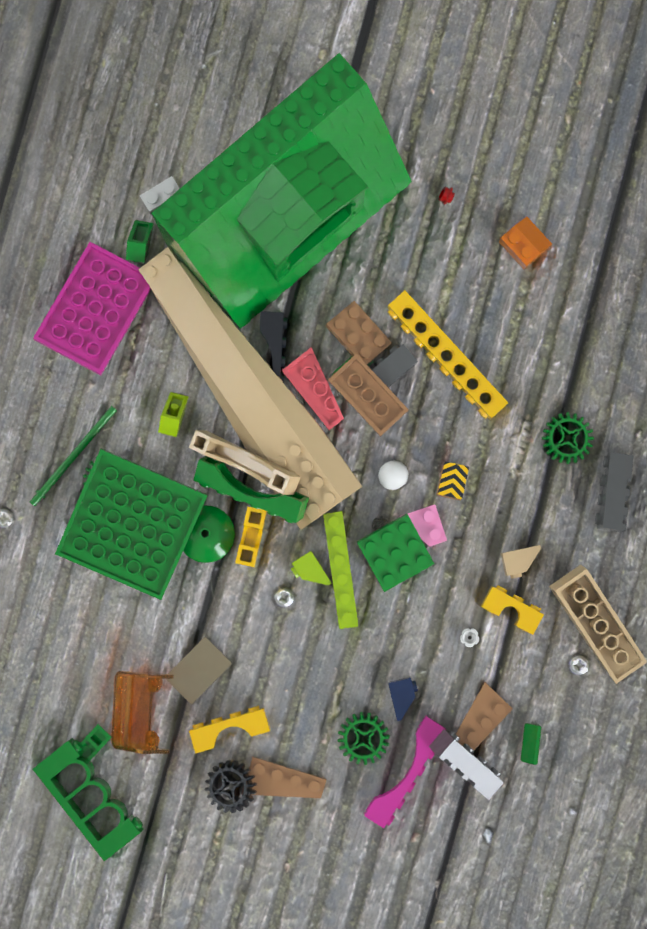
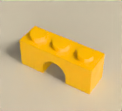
(251, 537)
(528, 617)

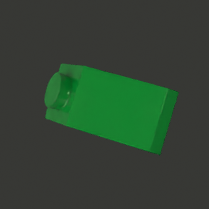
(139, 241)

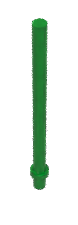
(72, 457)

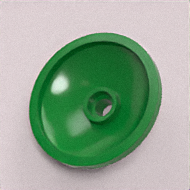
(220, 536)

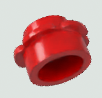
(446, 195)

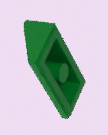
(531, 743)

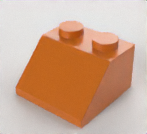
(525, 242)

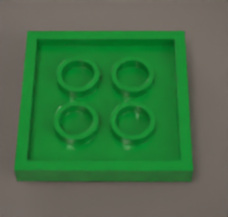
(395, 552)

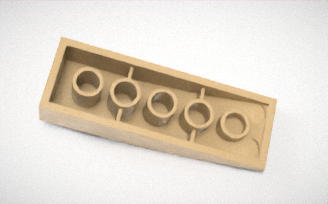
(598, 623)

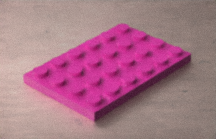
(94, 309)

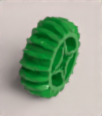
(573, 445)
(352, 725)

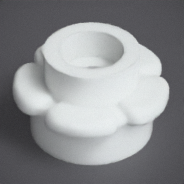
(469, 642)

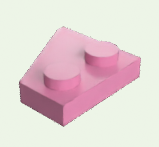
(428, 525)

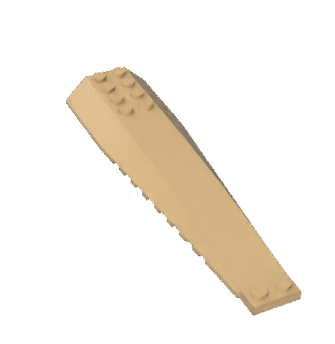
(247, 389)

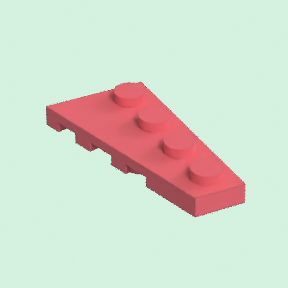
(312, 385)

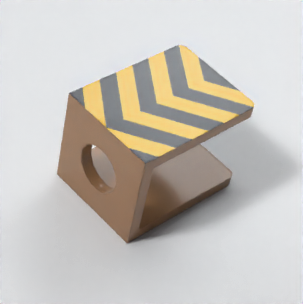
(452, 480)

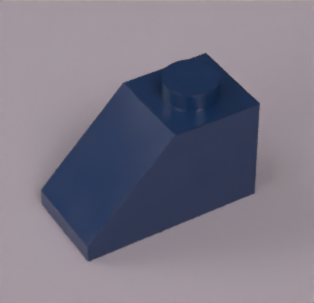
(402, 695)

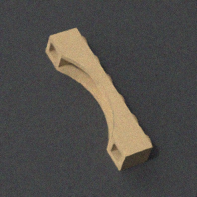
(231, 454)

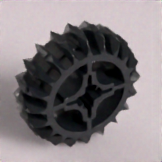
(227, 779)

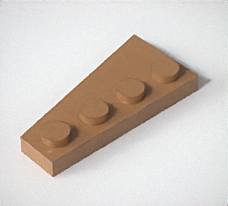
(483, 717)
(283, 781)

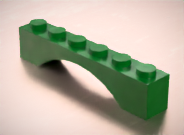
(217, 476)

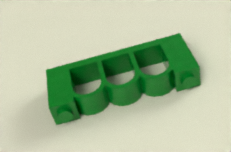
(119, 836)

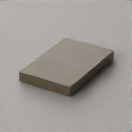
(198, 670)

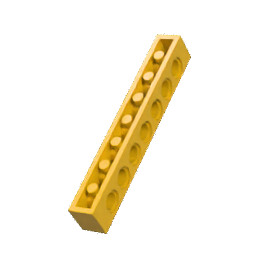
(406, 302)

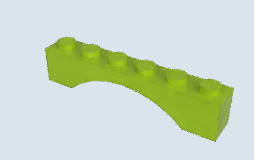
(340, 570)

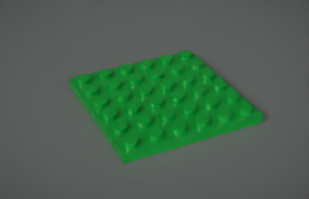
(131, 524)

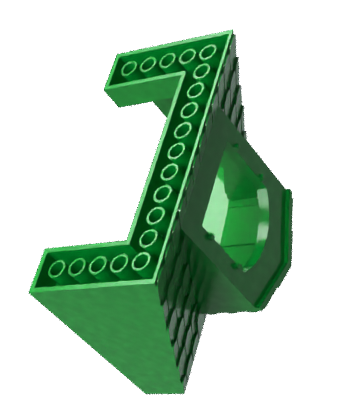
(285, 192)

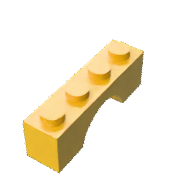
(205, 736)

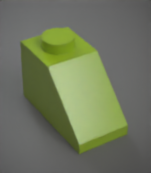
(173, 414)
(310, 570)

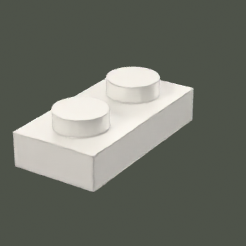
(159, 194)

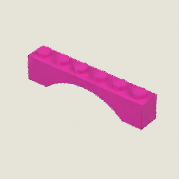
(384, 805)

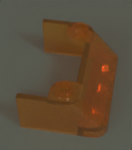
(133, 712)

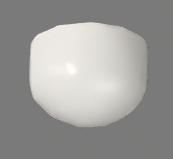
(393, 475)

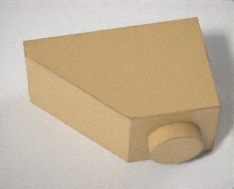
(519, 560)

